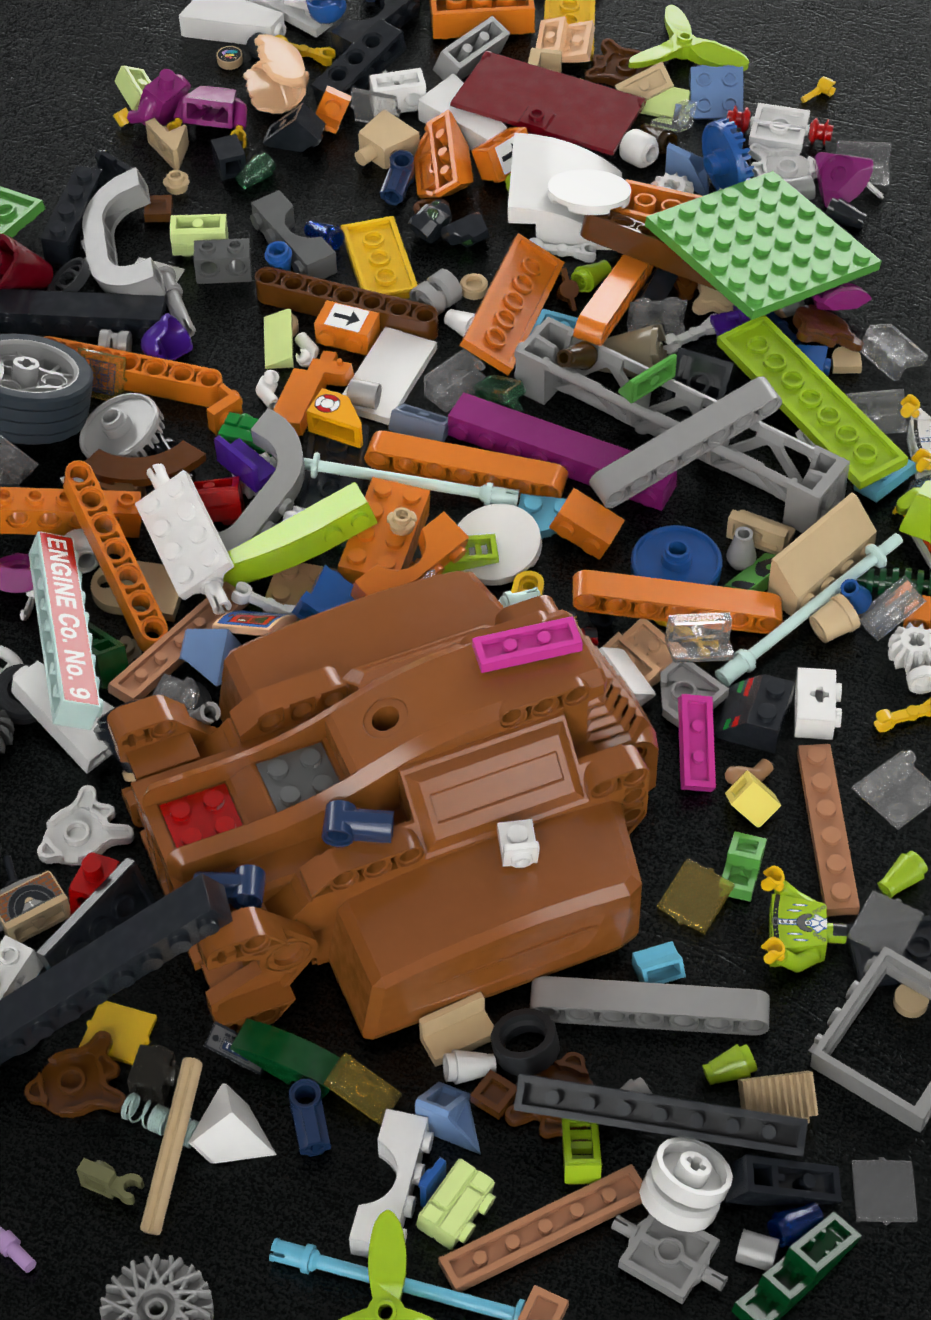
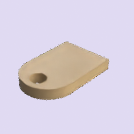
(158, 582)

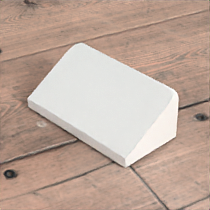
(629, 672)

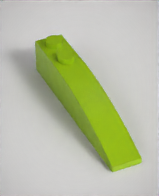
(302, 536)

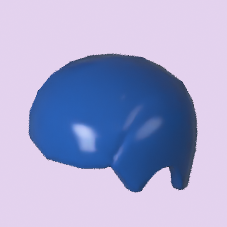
(326, 10)

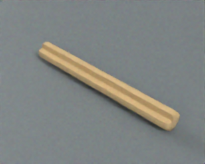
(171, 1146)

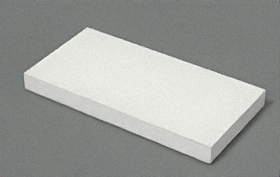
(397, 365)

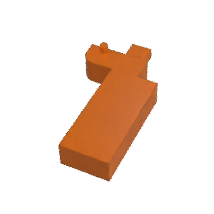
(306, 384)

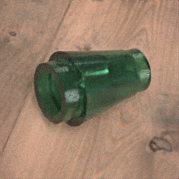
(256, 170)

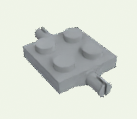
(668, 1257)

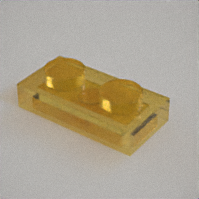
(362, 1088)

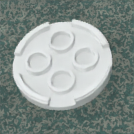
(589, 191)
(516, 538)

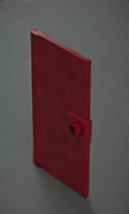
(549, 102)

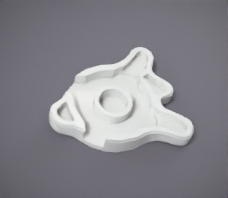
(783, 161)
(81, 830)

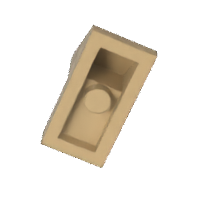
(169, 144)

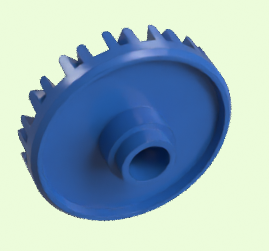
(724, 154)
(677, 555)

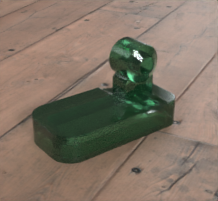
(501, 389)

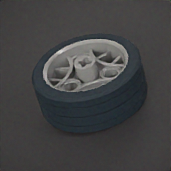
(42, 390)

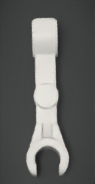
(584, 252)
(674, 342)
(244, 595)

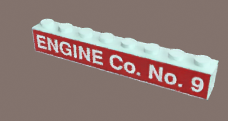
(64, 632)

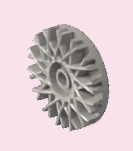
(122, 426)
(158, 1288)

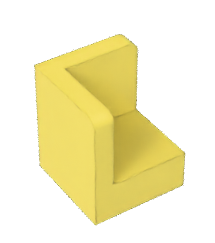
(753, 799)

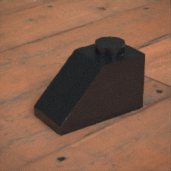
(296, 130)

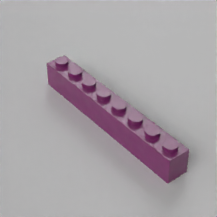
(529, 437)

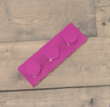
(527, 644)
(696, 742)

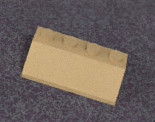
(821, 554)

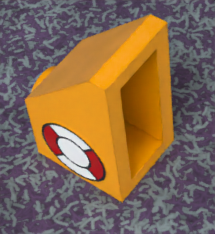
(335, 418)

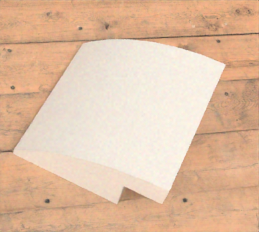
(533, 165)

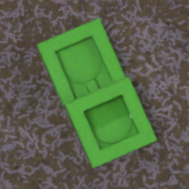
(743, 864)

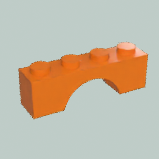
(439, 544)

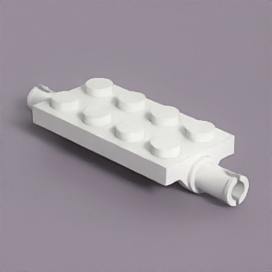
(185, 537)

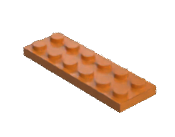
(512, 303)

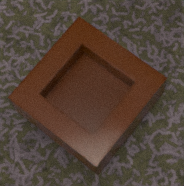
(159, 209)
(494, 1094)

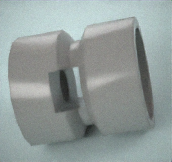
(439, 291)

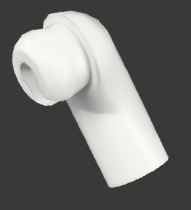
(308, 349)
(266, 388)

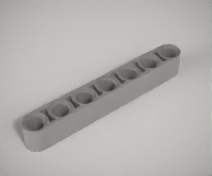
(685, 442)
(652, 1005)

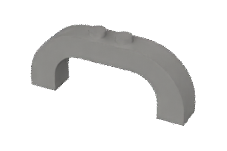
(99, 223)
(277, 496)

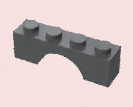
(275, 219)

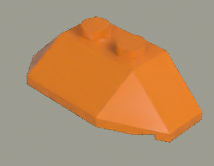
(442, 159)

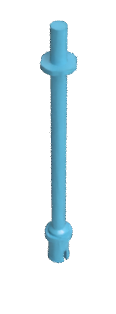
(310, 1259)

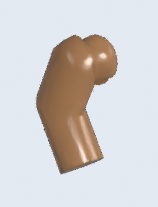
(760, 771)

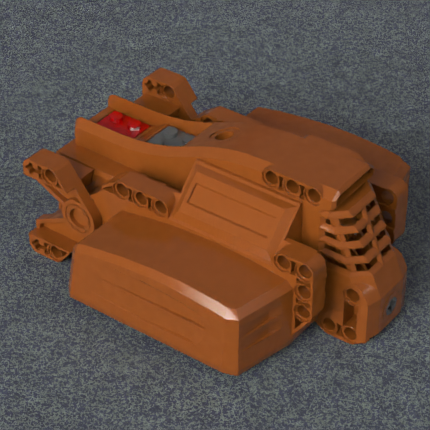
(398, 718)

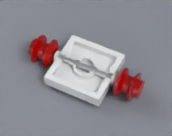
(780, 126)

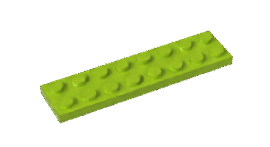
(813, 400)

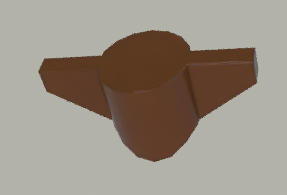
(568, 290)

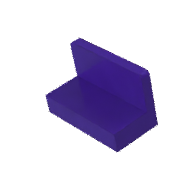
(243, 462)

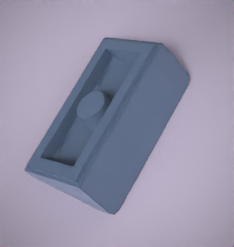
(418, 423)

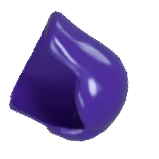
(166, 339)

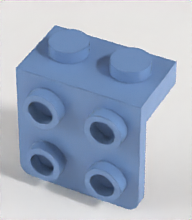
(716, 90)

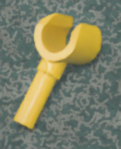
(824, 86)

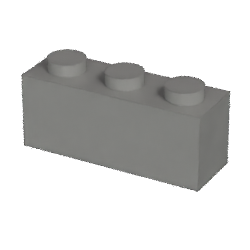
(466, 52)

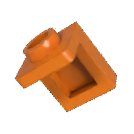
(229, 402)

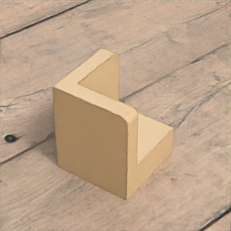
(546, 59)

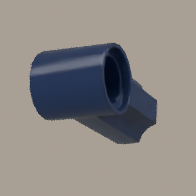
(398, 178)
(347, 824)
(243, 886)
(309, 1118)

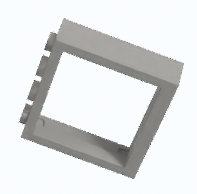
(840, 1020)

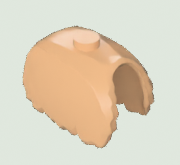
(279, 78)

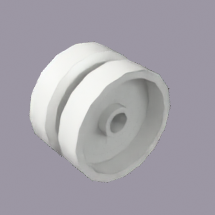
(686, 1184)

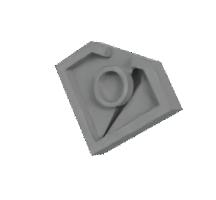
(687, 679)

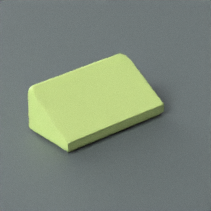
(131, 84)
(665, 102)
(278, 340)

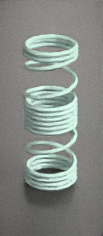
(157, 1118)

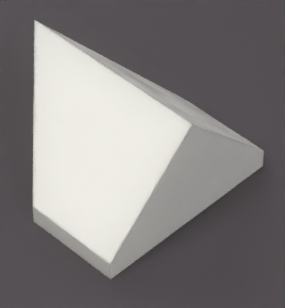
(229, 1130)

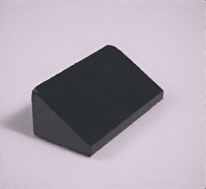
(658, 285)

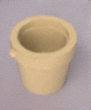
(834, 619)

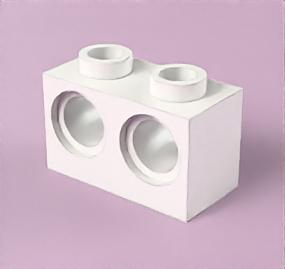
(405, 84)

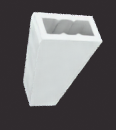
(229, 20)
(474, 127)
(82, 745)

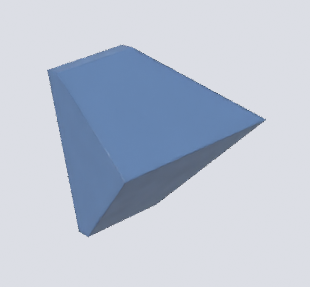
(687, 165)
(207, 651)
(449, 1115)

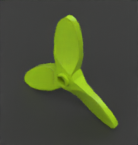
(687, 46)
(387, 1272)

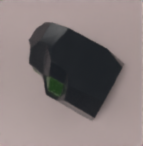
(430, 220)
(465, 231)

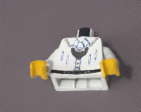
(918, 435)

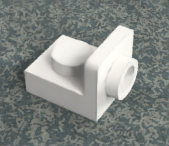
(518, 843)

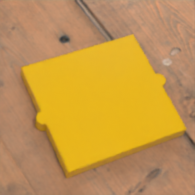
(125, 1025)

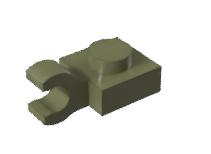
(103, 1180)

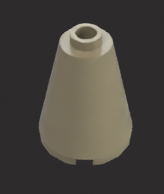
(639, 345)

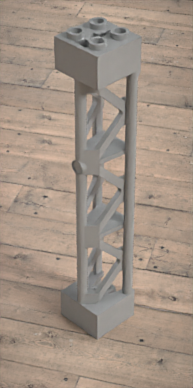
(804, 498)

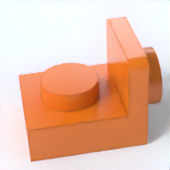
(332, 108)

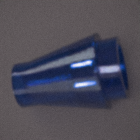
(330, 233)
(794, 1223)

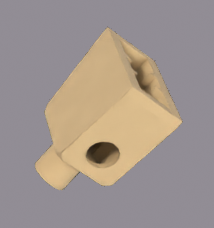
(384, 137)

